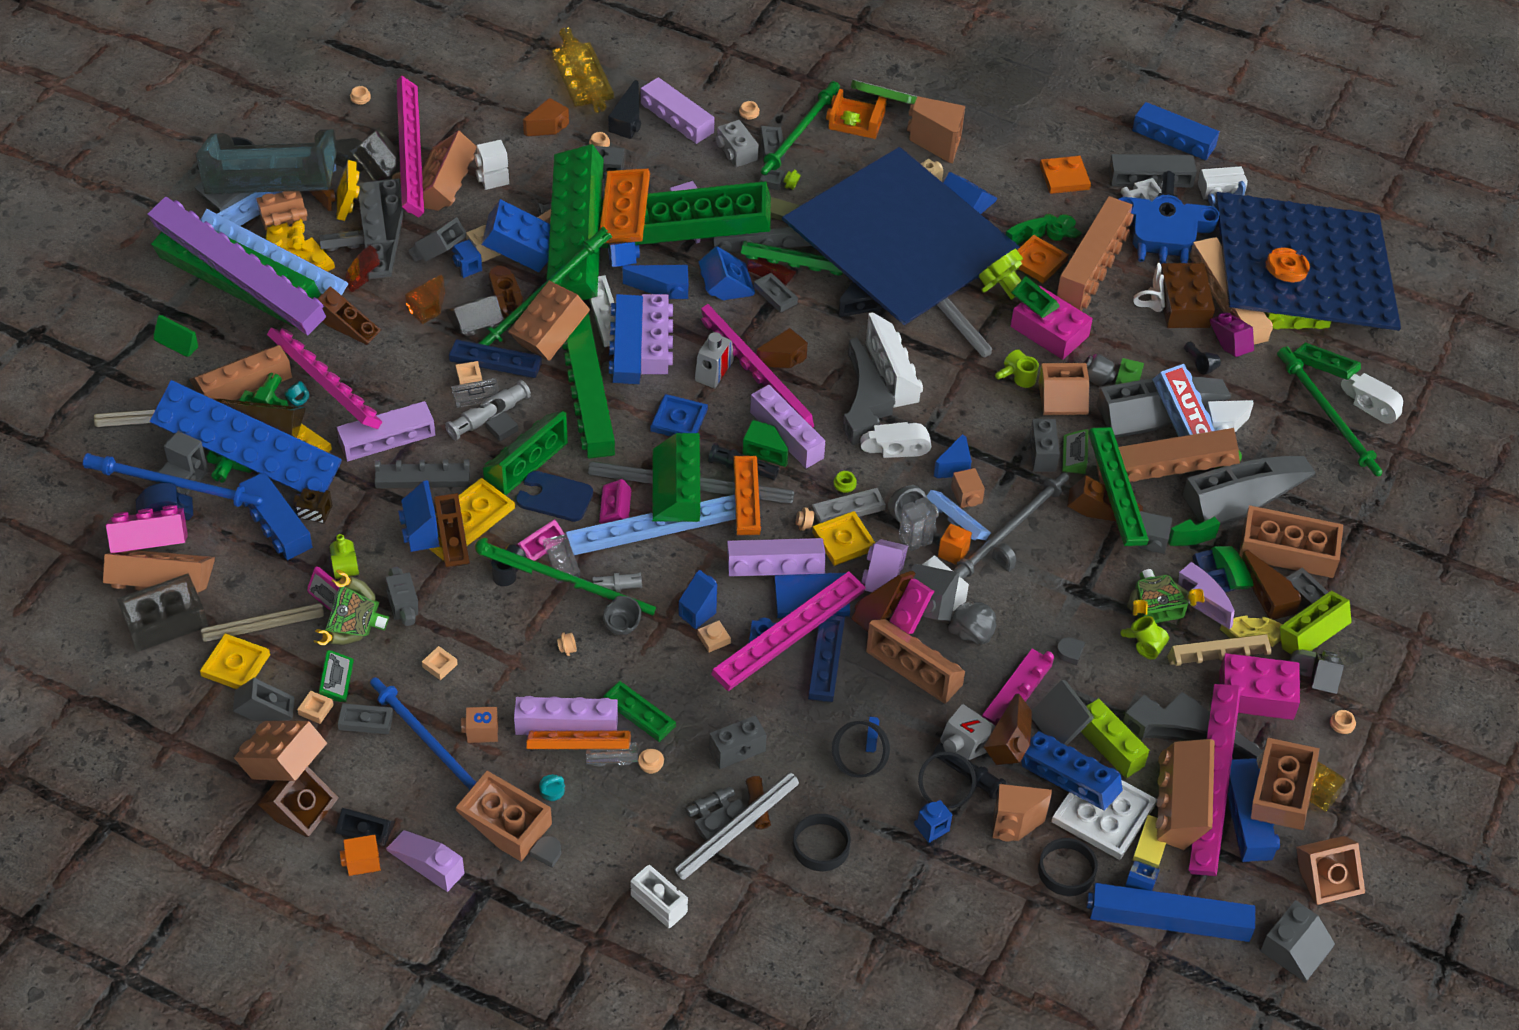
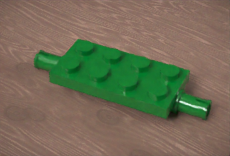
(263, 394)

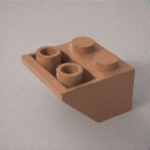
(1064, 388)

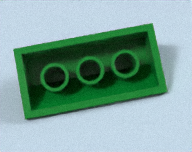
(527, 452)
(677, 479)

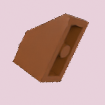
(546, 119)

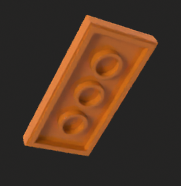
(625, 204)

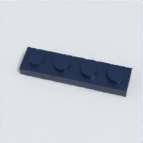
(496, 358)
(826, 659)

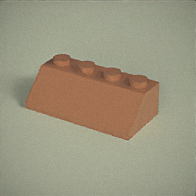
(445, 170)
(243, 374)
(150, 568)
(914, 660)
(1185, 792)

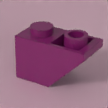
(1233, 334)

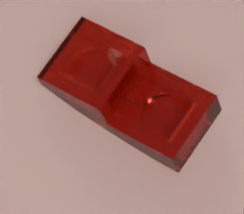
(363, 264)

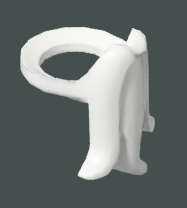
(1157, 293)

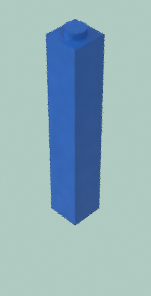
(1171, 912)

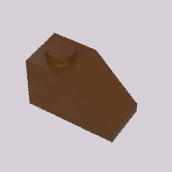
(783, 350)

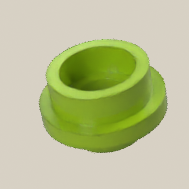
(850, 118)
(791, 179)
(845, 482)

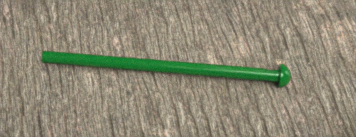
(527, 565)

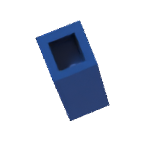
(699, 600)

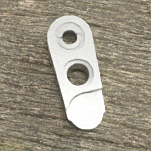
(1374, 397)
(897, 440)

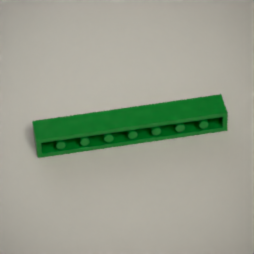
(589, 392)

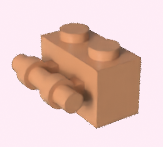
(281, 208)

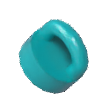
(292, 392)
(552, 787)

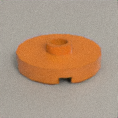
(1287, 265)

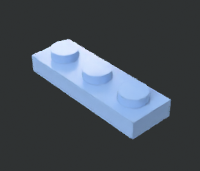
(957, 515)

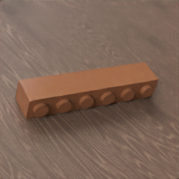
(1179, 455)

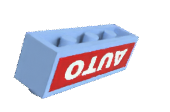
(1182, 401)

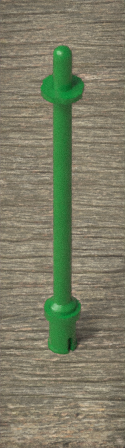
(773, 161)
(591, 246)
(1295, 366)

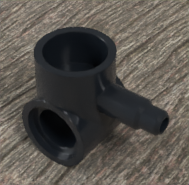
(503, 574)

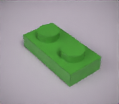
(1129, 371)

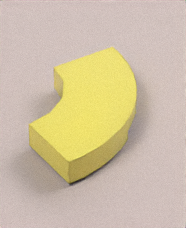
(1248, 627)

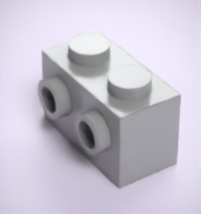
(737, 143)

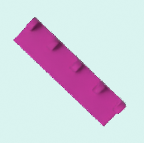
(1022, 681)

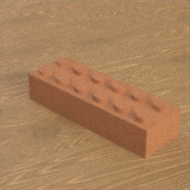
(1095, 253)

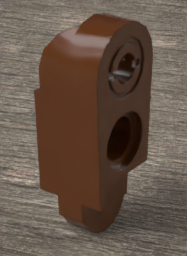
(506, 289)

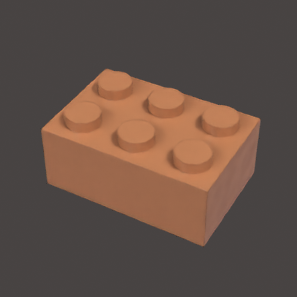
(549, 320)
(280, 750)
(1285, 783)

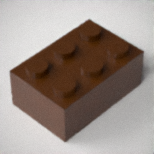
(1187, 295)

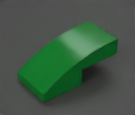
(1027, 229)
(1191, 534)
(1235, 568)

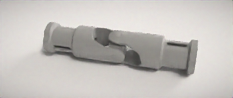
(478, 416)

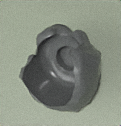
(973, 622)

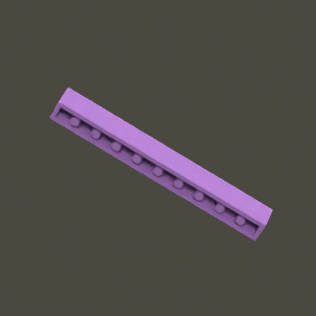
(237, 265)

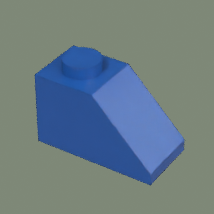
(623, 253)

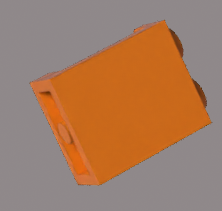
(870, 115)

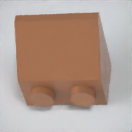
(1019, 811)
(1331, 869)

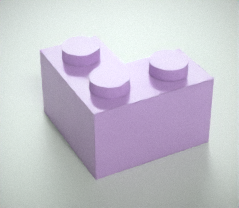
(886, 563)

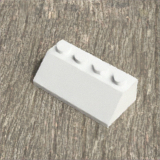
(892, 361)

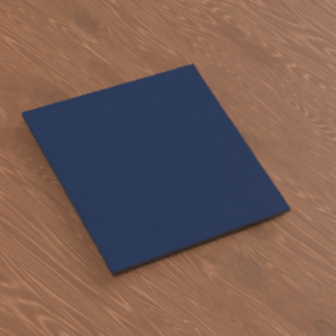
(900, 235)
(1345, 252)

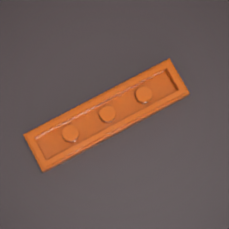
(746, 495)
(578, 740)

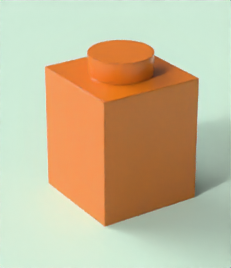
(954, 544)
(360, 855)

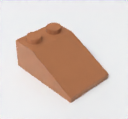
(505, 815)

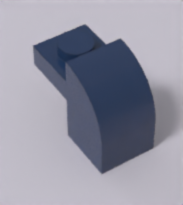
(164, 495)

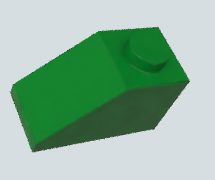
(765, 443)

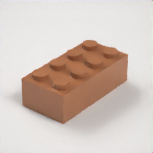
(1292, 541)

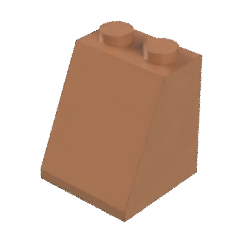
(936, 126)

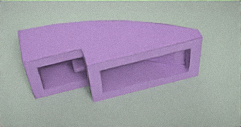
(1216, 601)

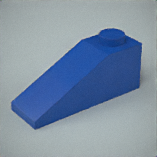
(658, 279)

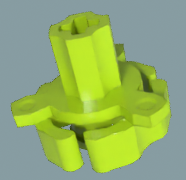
(1003, 272)

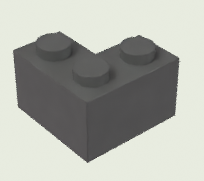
(184, 459)

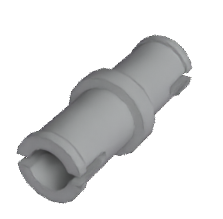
(619, 582)

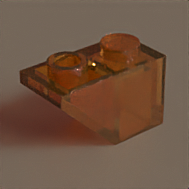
(426, 300)

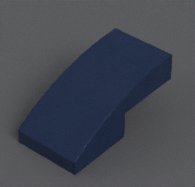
(1206, 561)

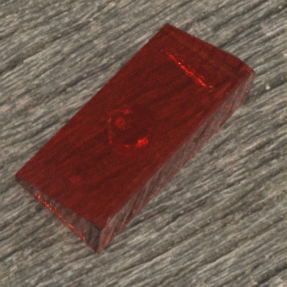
(762, 268)

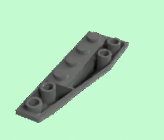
(381, 221)
(1139, 408)
(1231, 489)

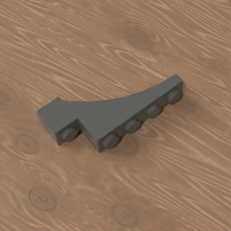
(872, 397)
(1181, 720)

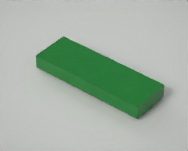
(1327, 361)
(641, 711)

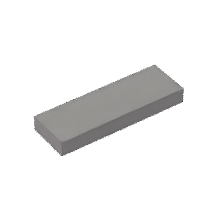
(862, 503)

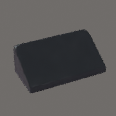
(360, 824)

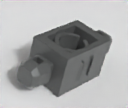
(402, 596)

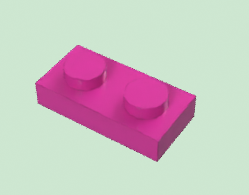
(911, 606)

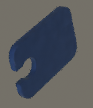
(558, 498)

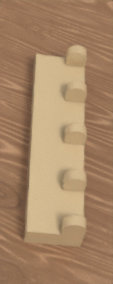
(1216, 649)

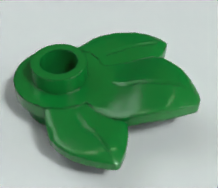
(1061, 226)

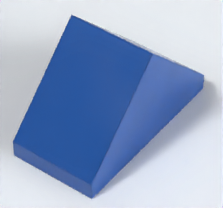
(954, 459)
(1142, 876)

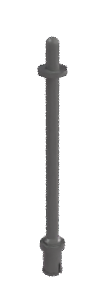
(1052, 488)

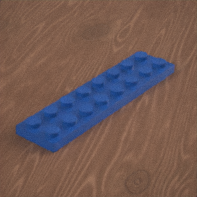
(245, 439)

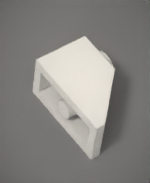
(1229, 413)

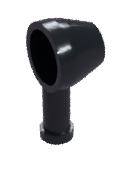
(1205, 361)

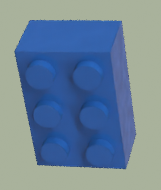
(517, 235)

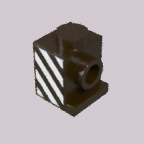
(313, 505)

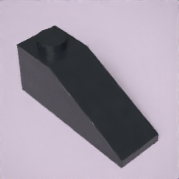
(625, 116)

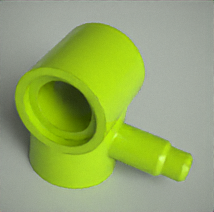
(1022, 367)
(343, 557)
(1149, 636)

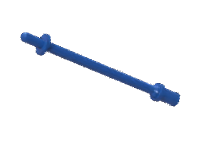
(109, 465)
(387, 695)

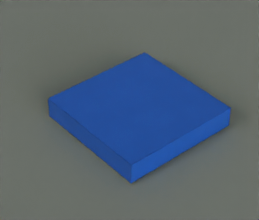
(678, 416)

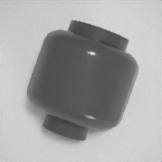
(1100, 369)

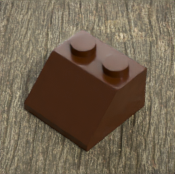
(299, 803)

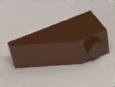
(451, 530)
(1271, 588)
(881, 602)
(1012, 733)

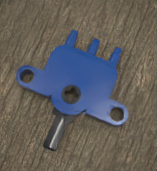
(1167, 224)

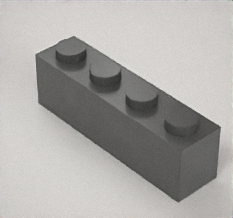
(1133, 168)

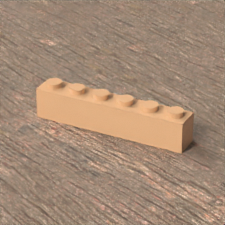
(1210, 253)

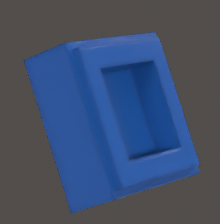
(872, 736)

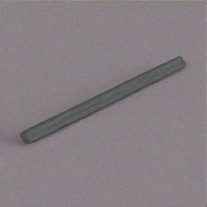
(706, 484)

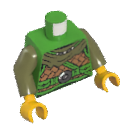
(1161, 597)
(352, 613)

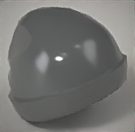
(904, 496)

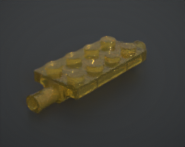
(582, 72)

